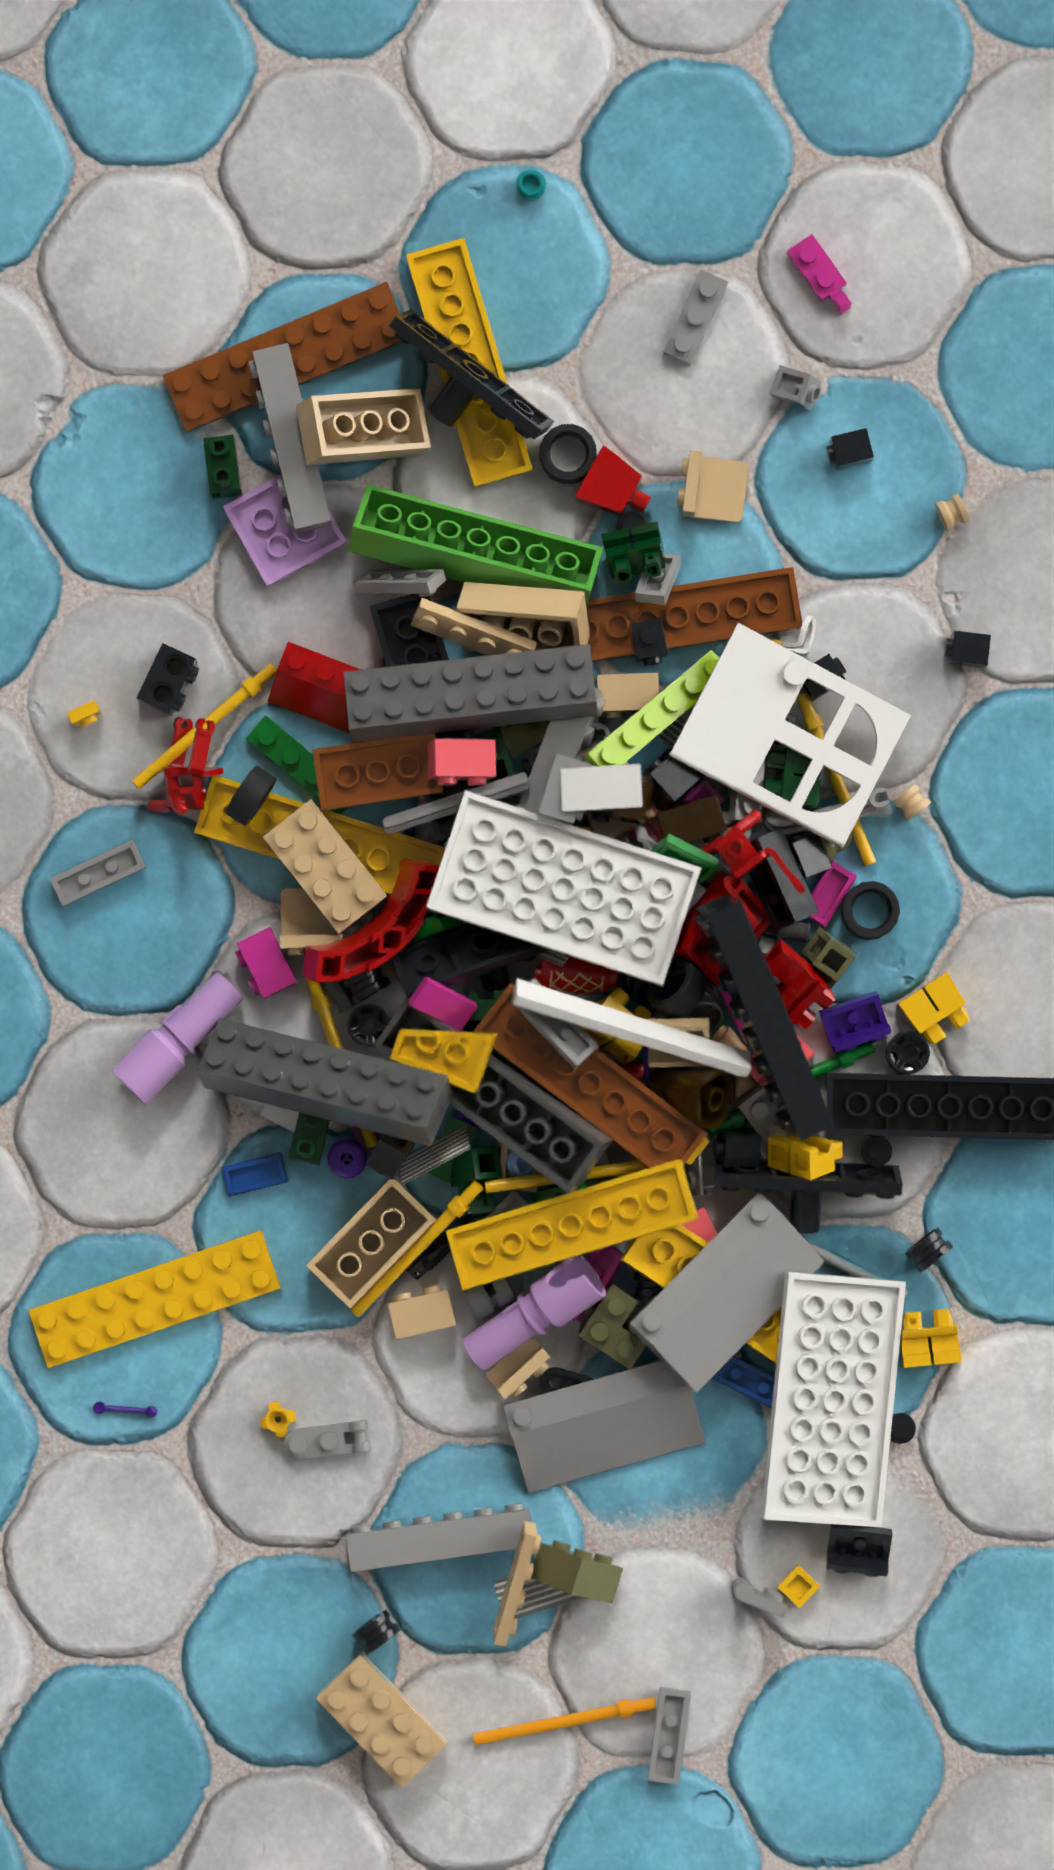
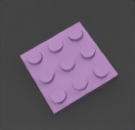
(268, 539)

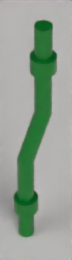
(737, 1119)

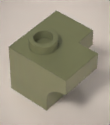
(828, 955)

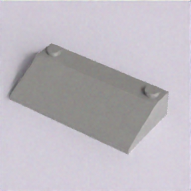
(725, 1293)
(602, 1424)

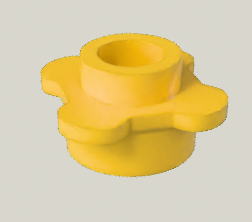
(269, 1422)

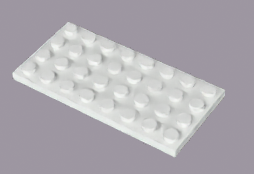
(563, 888)
(833, 1399)

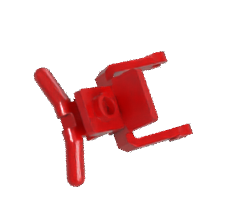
(191, 792)
(743, 858)

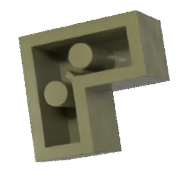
(606, 1328)
(576, 1571)

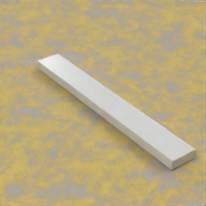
(631, 1028)

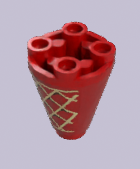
(575, 977)

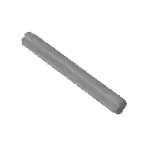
(451, 804)

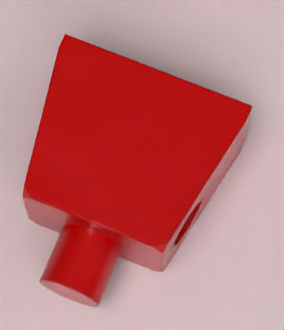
(612, 485)

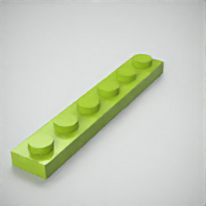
(654, 716)

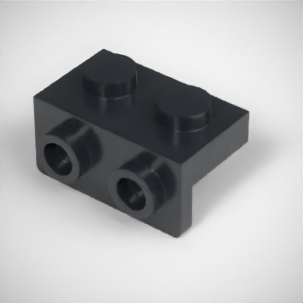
(859, 1549)

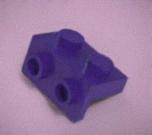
(855, 1022)

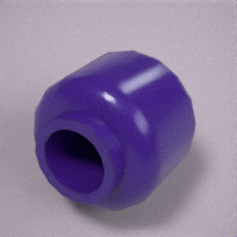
(358, 1163)

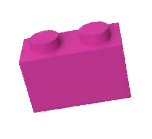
(266, 963)

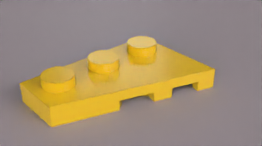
(449, 1053)

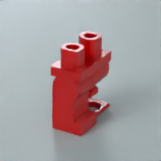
(799, 984)

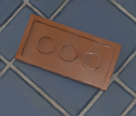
(374, 771)

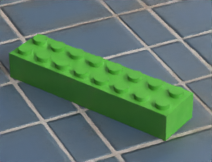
(469, 544)

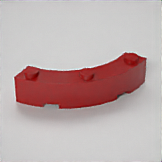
(383, 935)

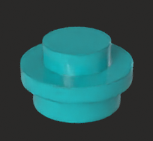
(531, 185)

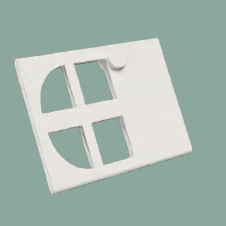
(747, 710)

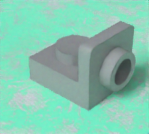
(796, 387)

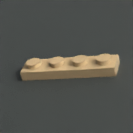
(468, 630)
(513, 1595)

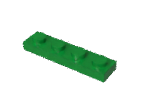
(287, 755)

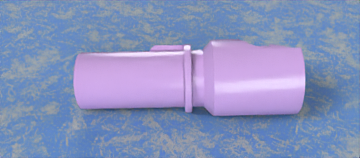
(162, 1052)
(551, 1301)

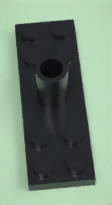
(467, 380)
(460, 956)
(806, 1194)

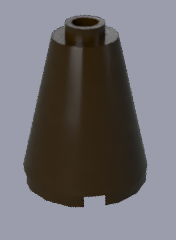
(695, 1092)

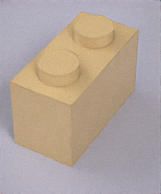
(626, 692)
(422, 1312)

